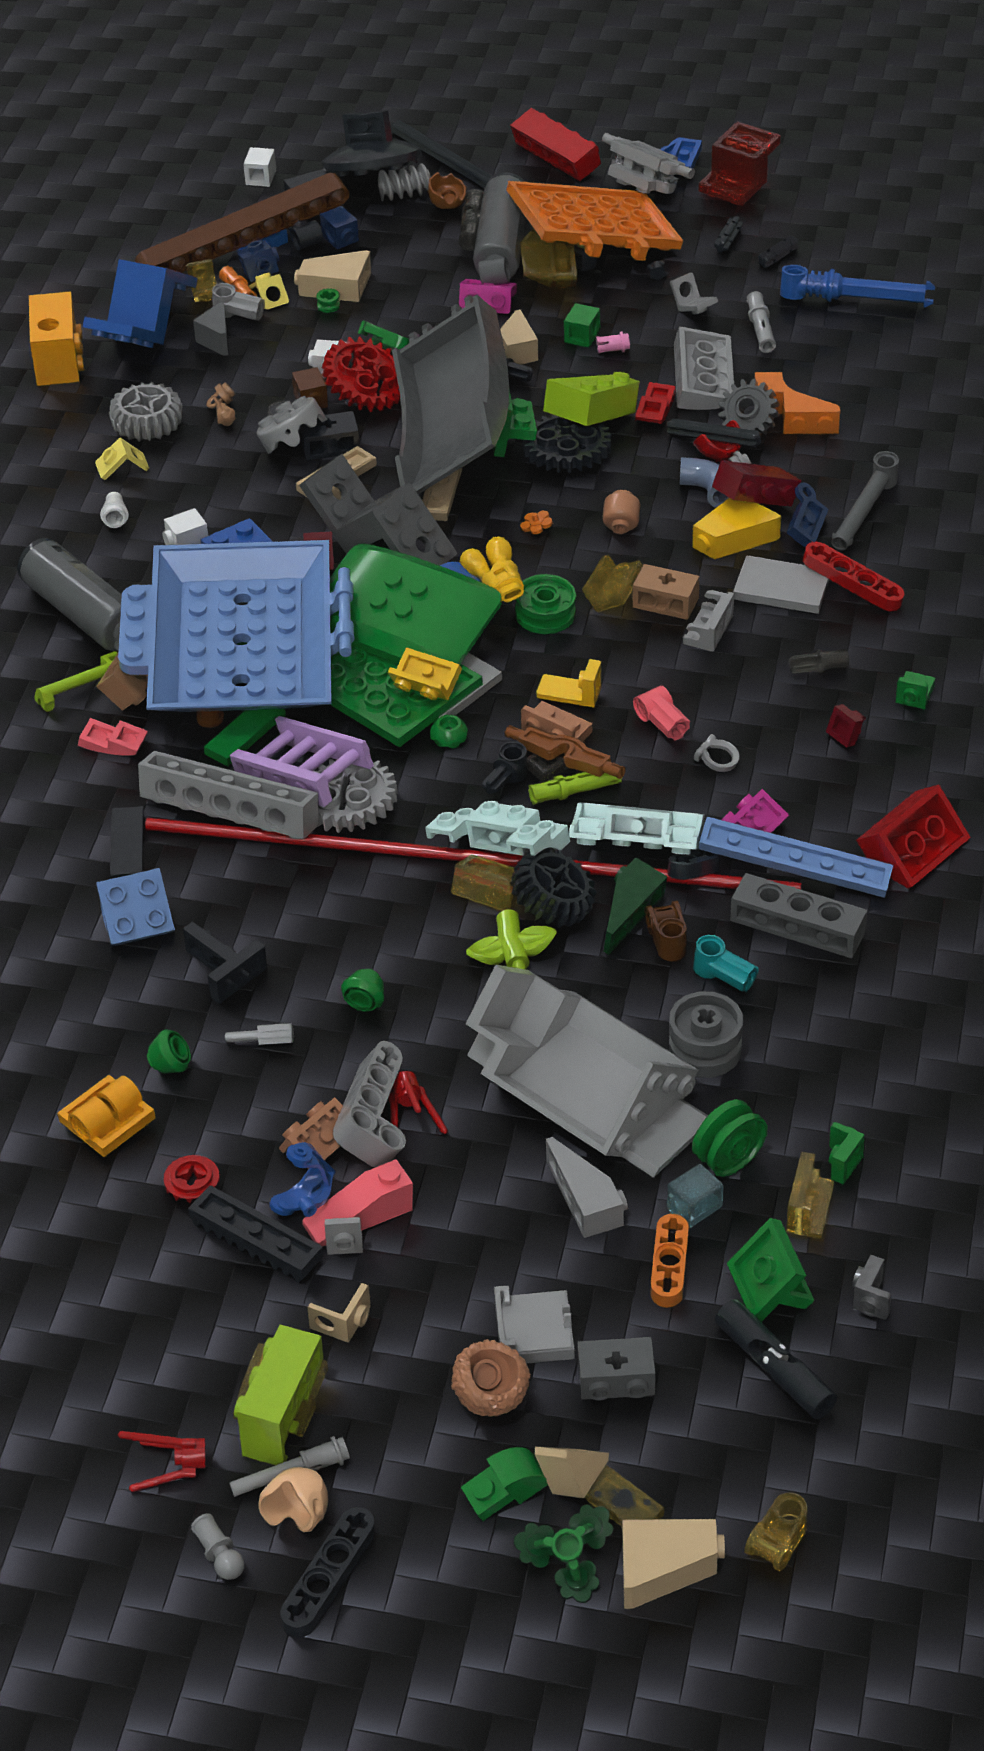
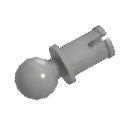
(227, 1562)

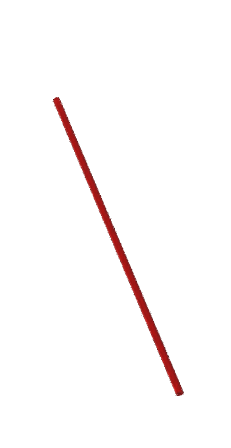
(406, 849)

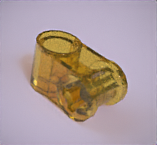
(775, 1536)

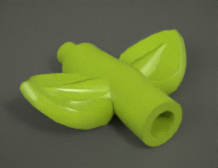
(511, 943)

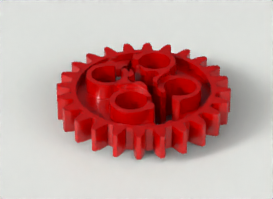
(361, 381)

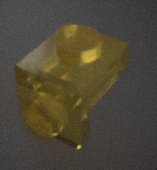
(206, 279)

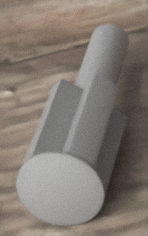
(265, 1034)

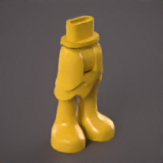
(504, 572)

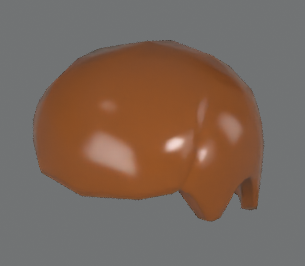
(446, 191)

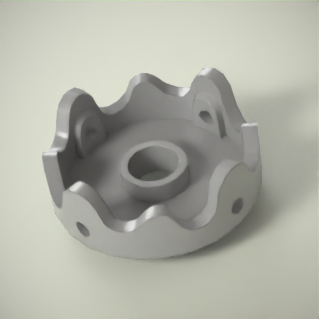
(290, 417)

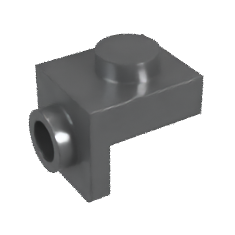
(867, 1295)

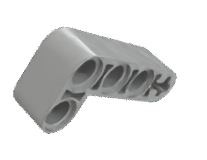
(360, 1122)

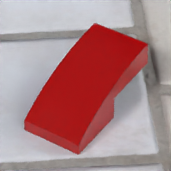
(656, 403)

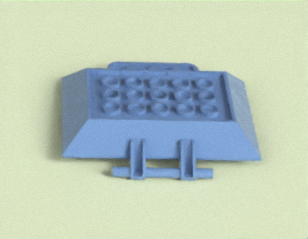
(190, 624)

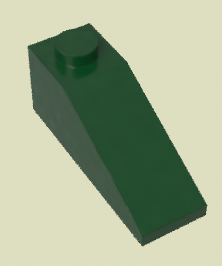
(634, 889)

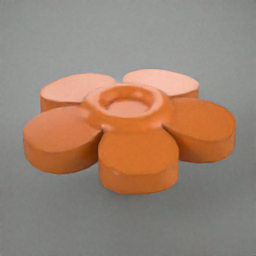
(536, 521)

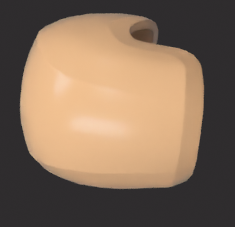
(297, 1495)

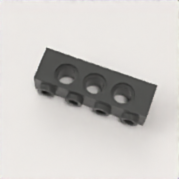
(798, 915)

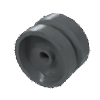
(706, 1032)

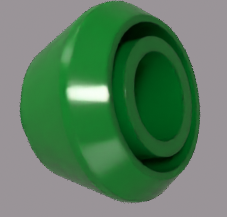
(363, 990)
(169, 1052)

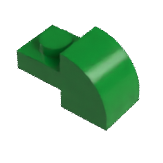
(511, 1476)

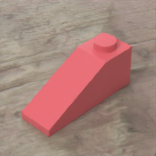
(372, 1196)

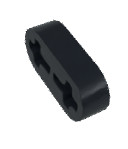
(693, 865)

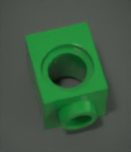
(582, 325)

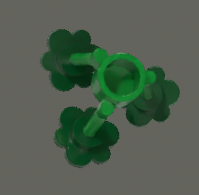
(588, 1527)

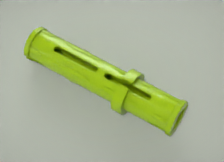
(563, 787)

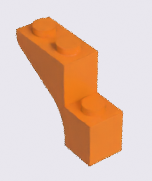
(800, 411)

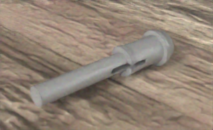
(313, 1458)

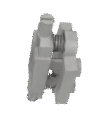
(644, 166)

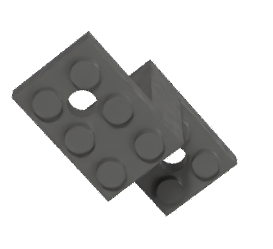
(358, 519)

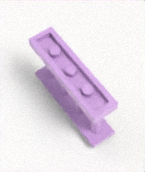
(304, 738)

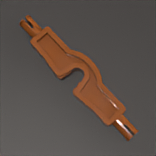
(576, 756)

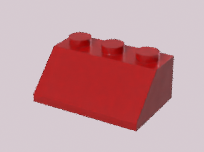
(915, 835)

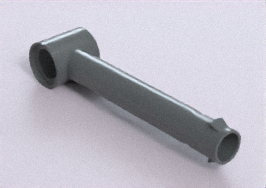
(883, 477)

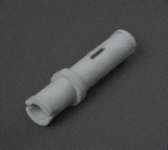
(759, 316)

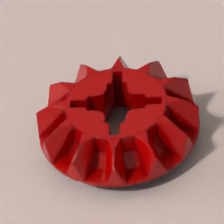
(180, 1172)

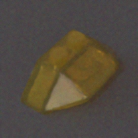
(548, 262)

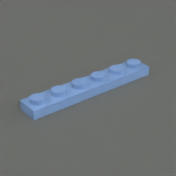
(795, 857)

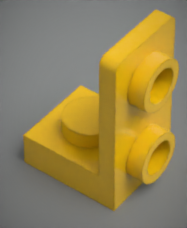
(573, 691)

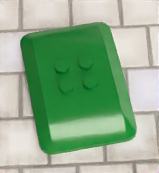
(413, 605)

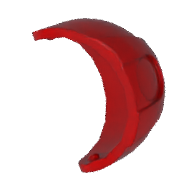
(716, 450)

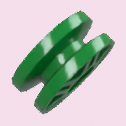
(546, 604)
(729, 1138)

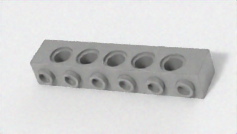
(228, 795)

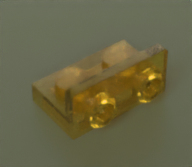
(611, 584)
(483, 882)
(808, 1199)

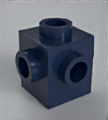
(258, 259)

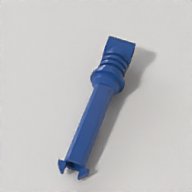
(832, 285)

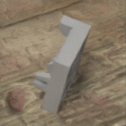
(535, 1324)

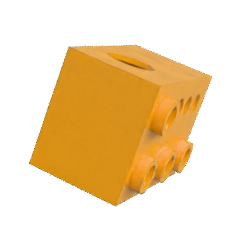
(55, 339)

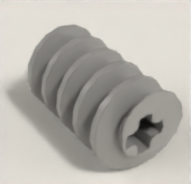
(403, 181)

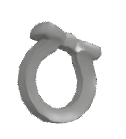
(711, 742)

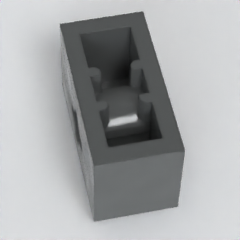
(616, 1368)

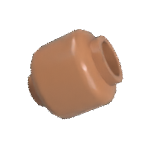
(621, 511)

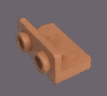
(555, 721)
(316, 1130)

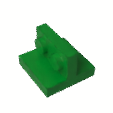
(519, 425)
(769, 1272)

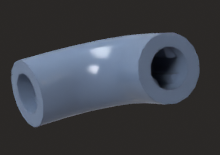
(701, 474)

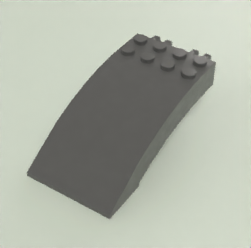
(451, 393)

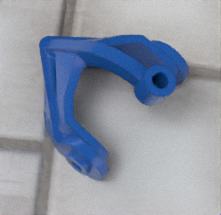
(302, 1194)

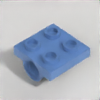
(135, 907)

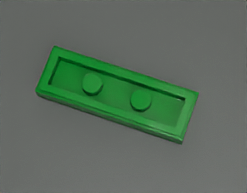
(242, 733)

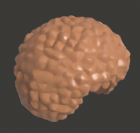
(490, 1378)

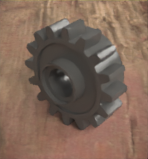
(750, 395)

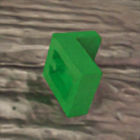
(914, 689)
(846, 1151)

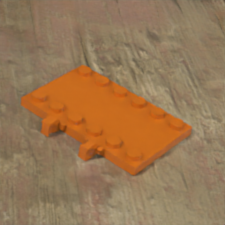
(595, 217)

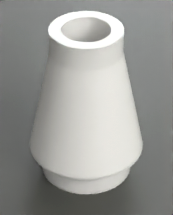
(114, 511)

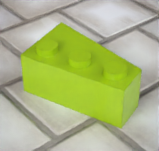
(591, 398)
(276, 1393)

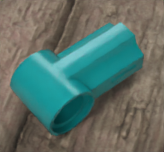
(714, 961)

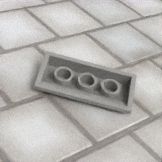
(702, 368)

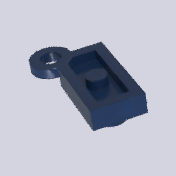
(807, 517)

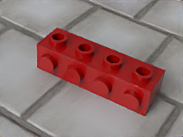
(556, 144)

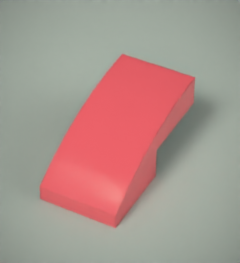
(107, 739)

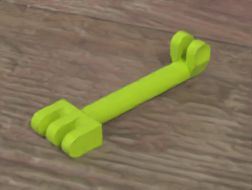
(45, 695)

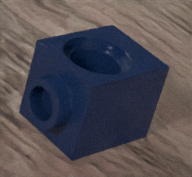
(339, 227)

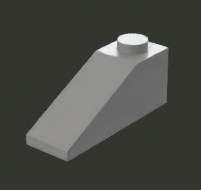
(586, 1190)

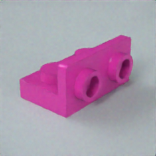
(497, 296)
(758, 813)

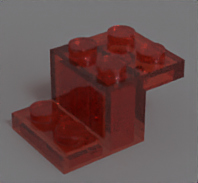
(739, 163)

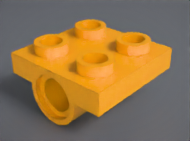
(107, 1114)

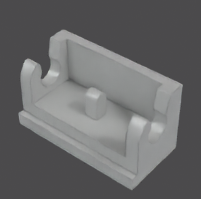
(710, 621)

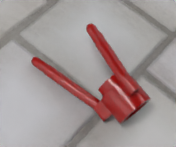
(408, 1093)
(188, 1453)

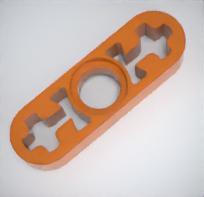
(674, 1272)

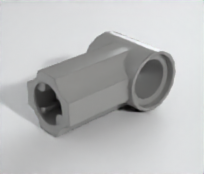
(237, 303)

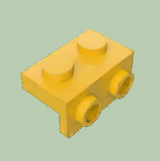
(425, 674)

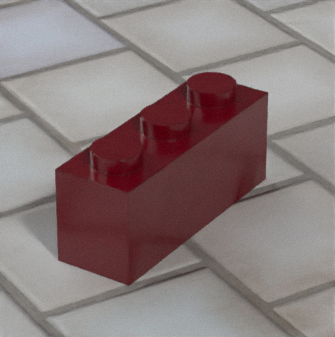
(756, 483)

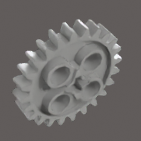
(366, 797)

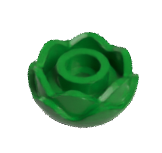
(448, 731)

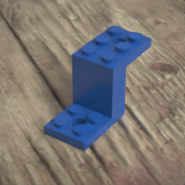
(140, 304)

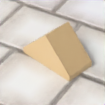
(570, 1470)

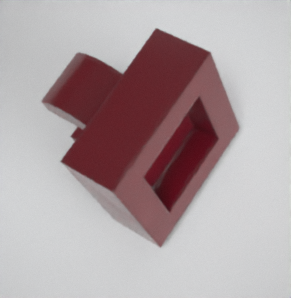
(845, 725)

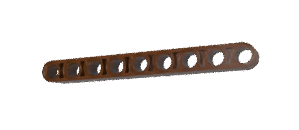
(248, 224)

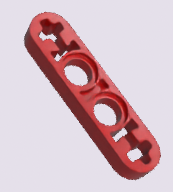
(824, 560)

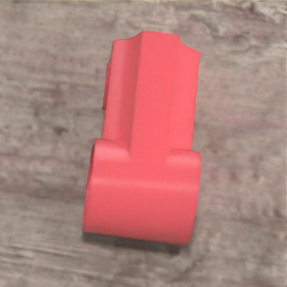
(659, 709)

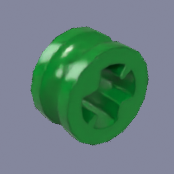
(328, 300)

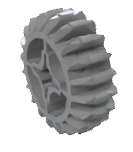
(145, 411)

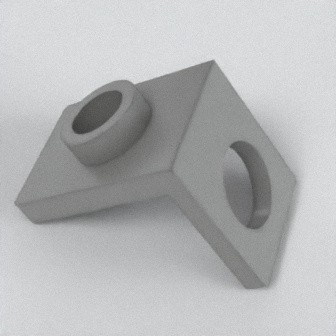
(693, 301)
(343, 1235)

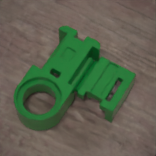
(386, 337)

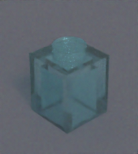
(695, 1195)

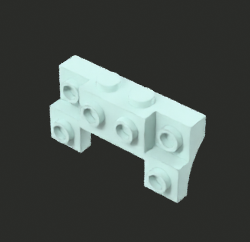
(634, 824)
(501, 829)

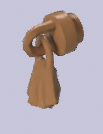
(225, 414)

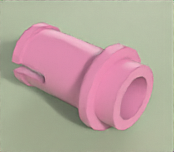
(613, 343)

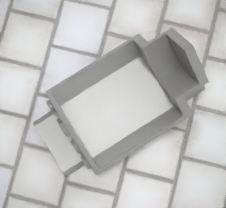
(584, 1069)

